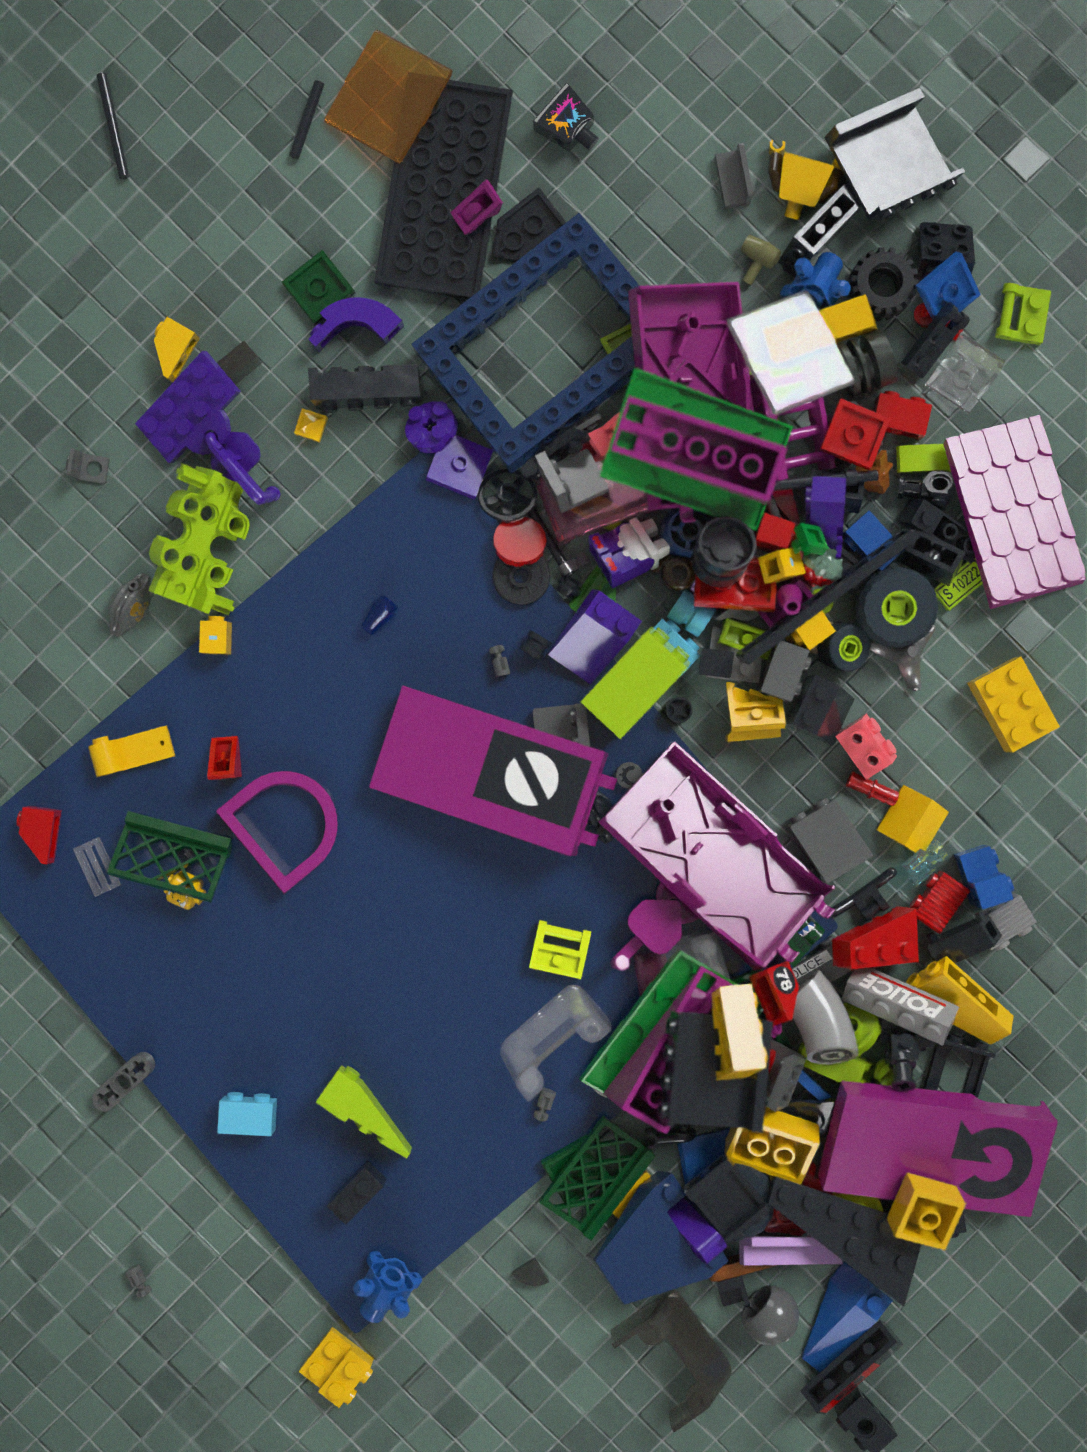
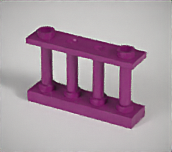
(817, 430)

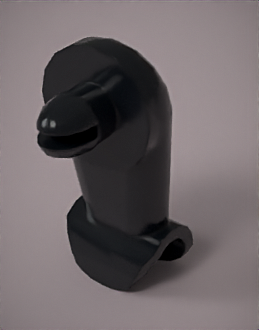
(678, 1135)

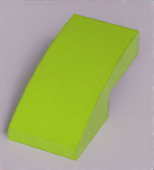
(921, 458)

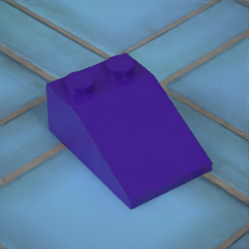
(594, 636)

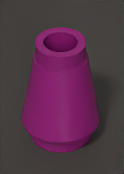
(789, 598)

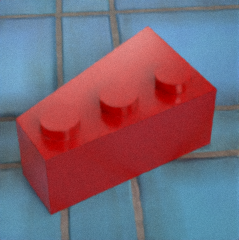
(881, 942)

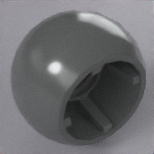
(771, 1316)

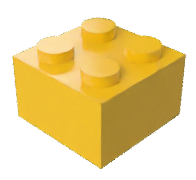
(925, 1211)

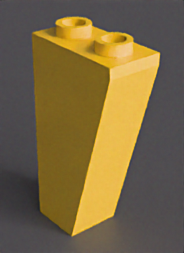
(977, 1011)

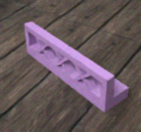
(784, 1251)

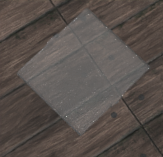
(790, 352)

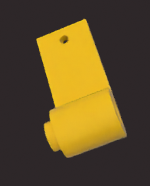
(130, 751)

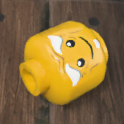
(181, 900)

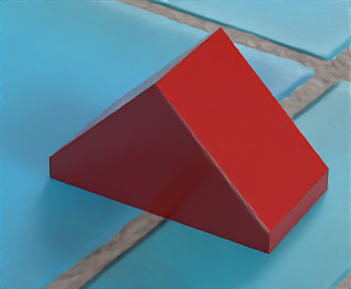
(224, 758)

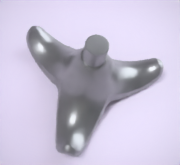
(906, 659)

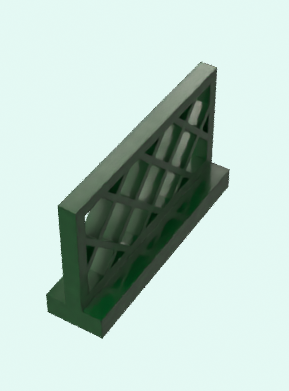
(182, 838)
(617, 1185)

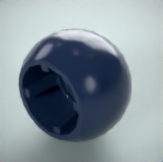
(667, 530)

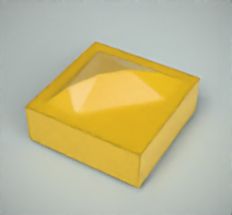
(311, 425)

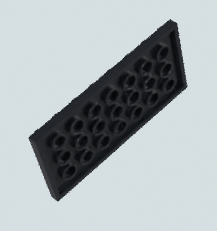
(446, 162)

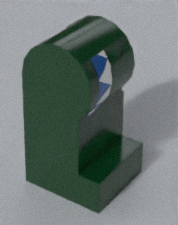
(804, 938)

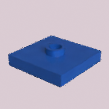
(948, 283)

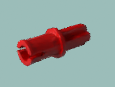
(872, 789)

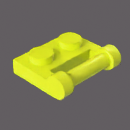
(559, 958)

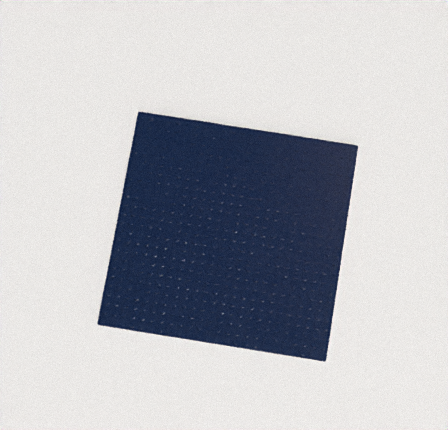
(394, 948)

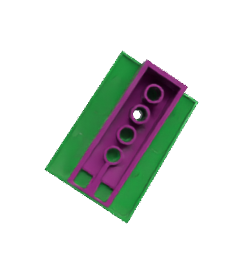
(672, 445)
(632, 1059)

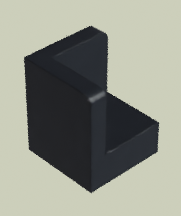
(716, 663)
(732, 1291)

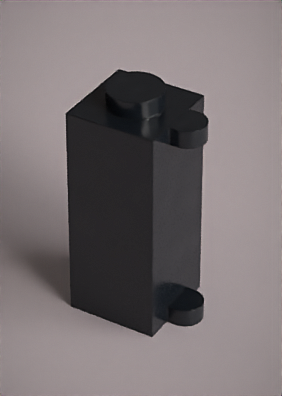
(964, 939)

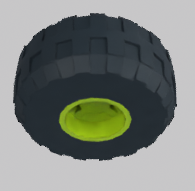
(896, 607)

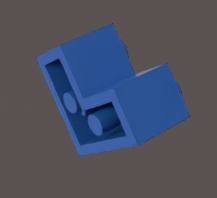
(982, 878)

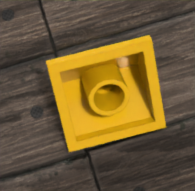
(912, 820)

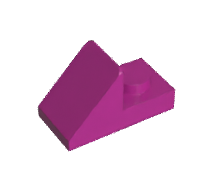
(477, 207)

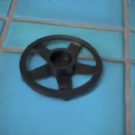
(507, 495)

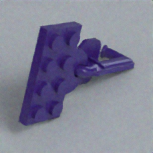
(194, 418)

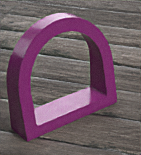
(267, 781)

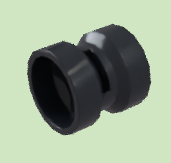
(681, 712)

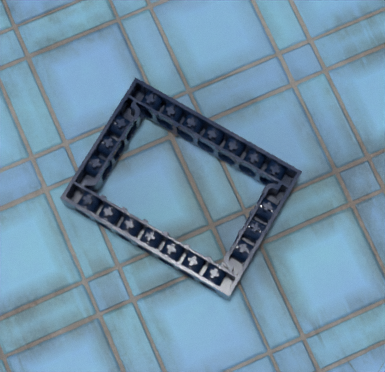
(513, 285)

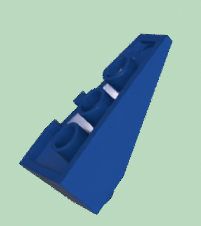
(844, 1315)

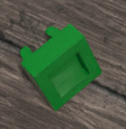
(809, 540)

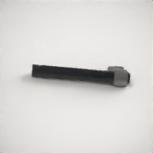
(565, 567)

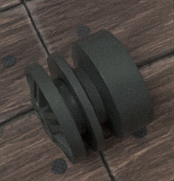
(869, 362)

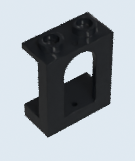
(980, 1059)

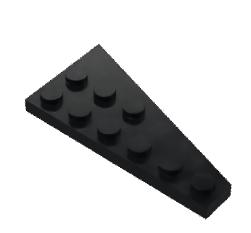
(851, 1233)

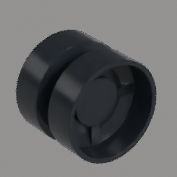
(723, 551)

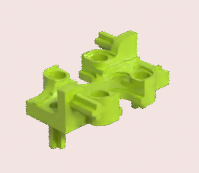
(195, 585)

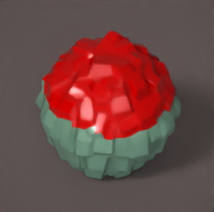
(822, 568)

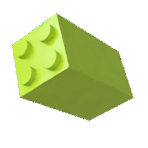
(637, 681)

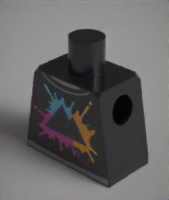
(566, 121)

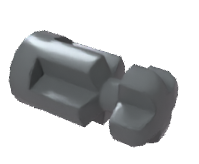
(499, 663)
(545, 1103)
(137, 1278)

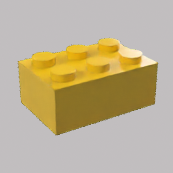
(1013, 704)
(782, 1148)

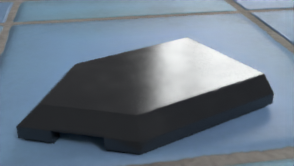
(526, 226)

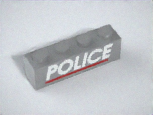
(900, 1003)

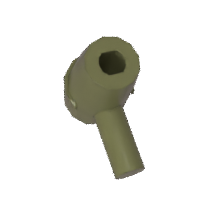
(761, 253)

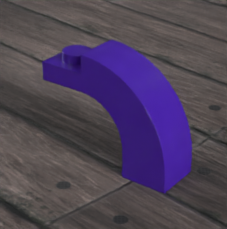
(355, 312)

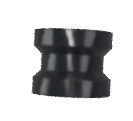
(535, 645)

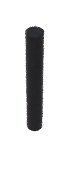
(306, 120)

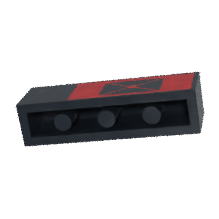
(851, 1367)

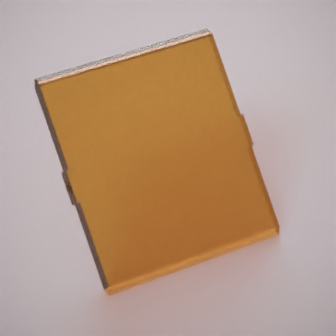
(388, 96)

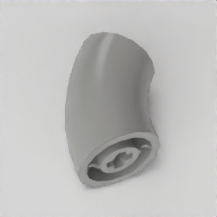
(824, 1022)

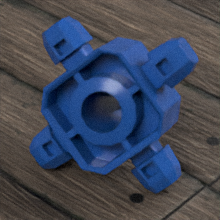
(819, 280)
(385, 1288)

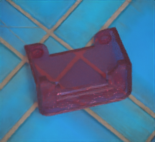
(609, 508)

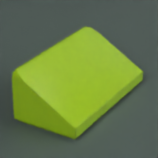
(739, 634)

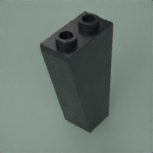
(821, 229)

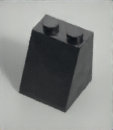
(820, 709)

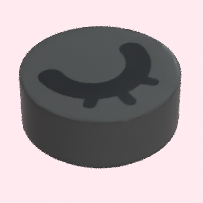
(627, 774)

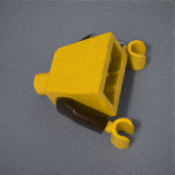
(801, 179)

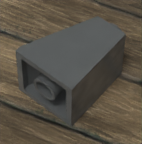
(828, 840)

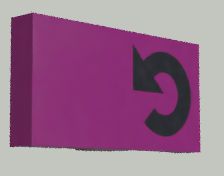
(951, 1137)

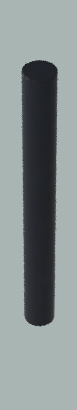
(112, 125)

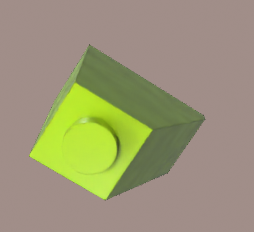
(855, 1070)

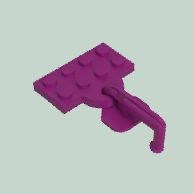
(656, 925)

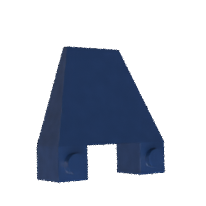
(647, 1250)

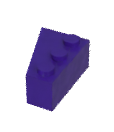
(826, 509)

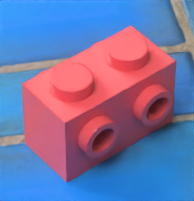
(867, 746)

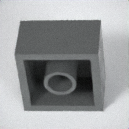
(783, 671)

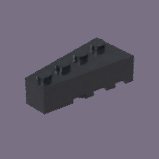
(364, 387)

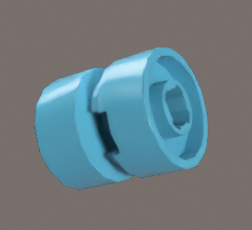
(693, 617)

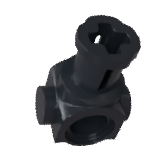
(933, 488)
(902, 1055)

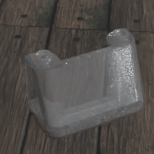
(546, 1030)

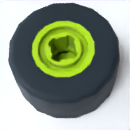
(845, 648)

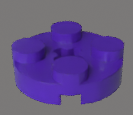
(421, 417)

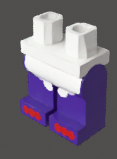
(627, 550)

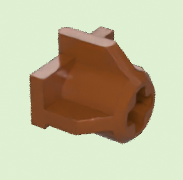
(883, 467)

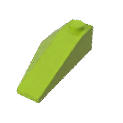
(350, 1098)

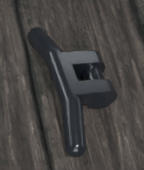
(864, 893)

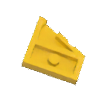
(753, 710)

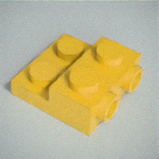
(337, 1367)

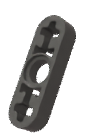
(134, 1080)

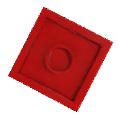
(854, 434)

